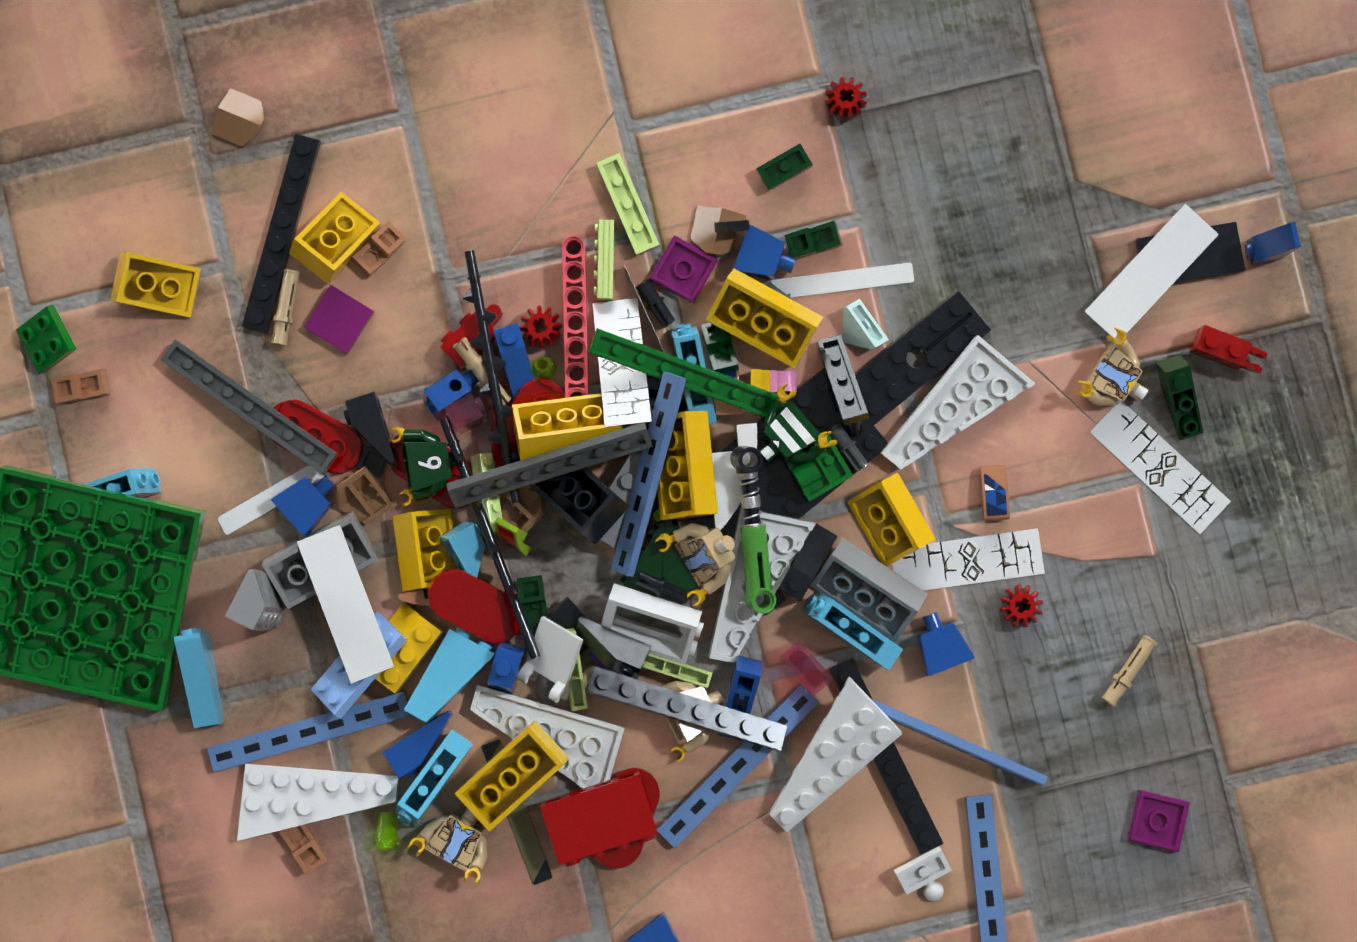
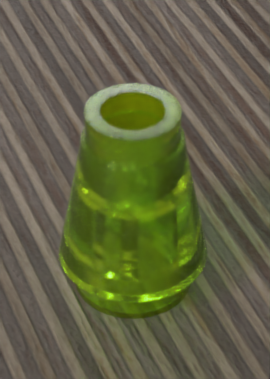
(546, 373)
(386, 832)

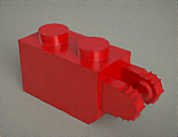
(470, 330)
(1226, 349)

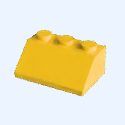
(891, 520)
(420, 547)
(421, 637)

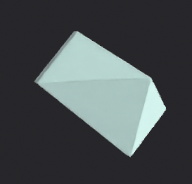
(861, 328)

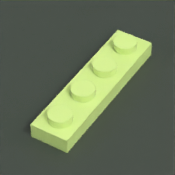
(627, 204)

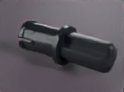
(655, 303)
(661, 587)

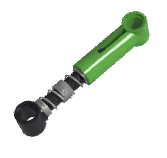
(753, 532)

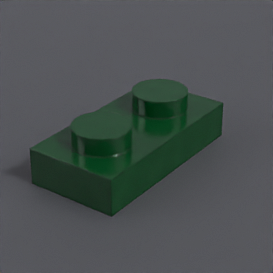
(784, 167)

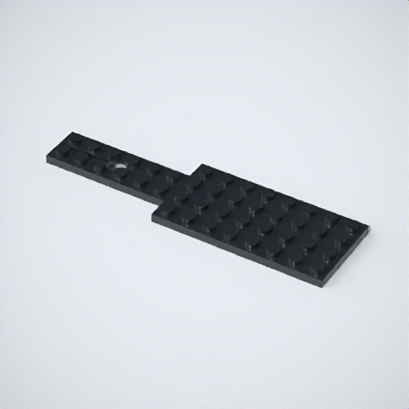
(883, 387)

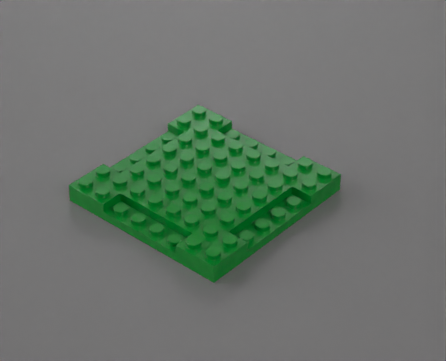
(92, 587)

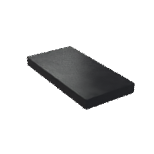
(1218, 259)

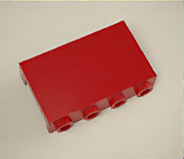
(599, 819)

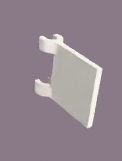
(557, 660)

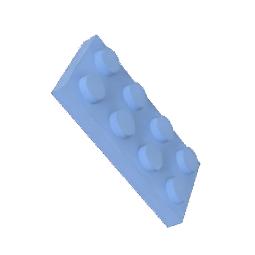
(334, 685)

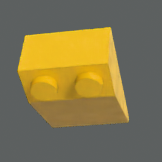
(333, 237)
(155, 284)

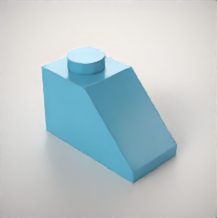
(465, 546)

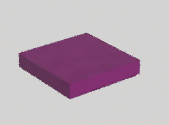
(683, 269)
(339, 319)
(1158, 820)

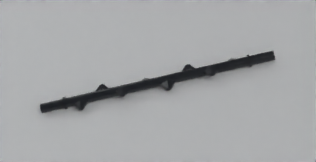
(492, 364)
(492, 543)

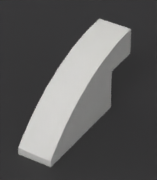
(726, 478)

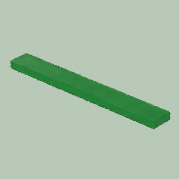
(697, 377)

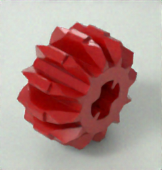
(845, 89)
(532, 331)
(1024, 614)

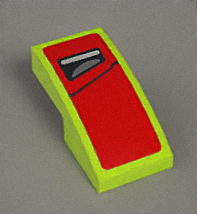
(512, 536)

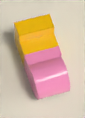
(772, 379)

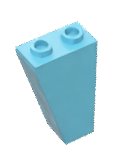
(689, 348)
(133, 482)
(852, 630)
(448, 673)
(199, 677)
(432, 779)

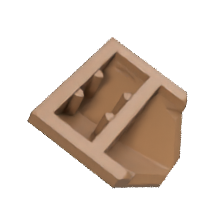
(238, 118)
(704, 233)
(363, 495)
(523, 514)

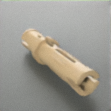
(283, 317)
(475, 363)
(1130, 669)

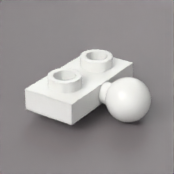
(923, 872)

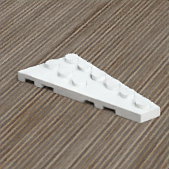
(965, 393)
(733, 617)
(585, 740)
(840, 748)
(292, 797)

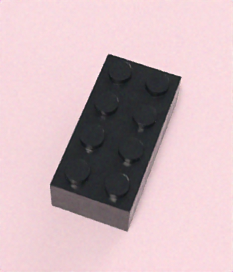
(583, 502)

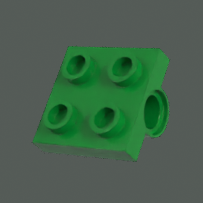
(46, 339)
(821, 474)

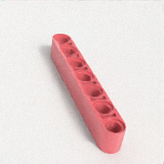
(575, 311)

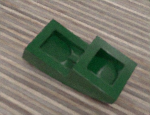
(813, 240)
(719, 349)
(532, 598)

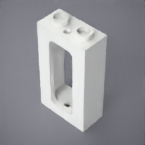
(662, 643)

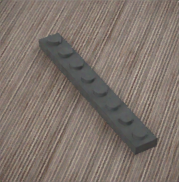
(249, 407)
(549, 465)

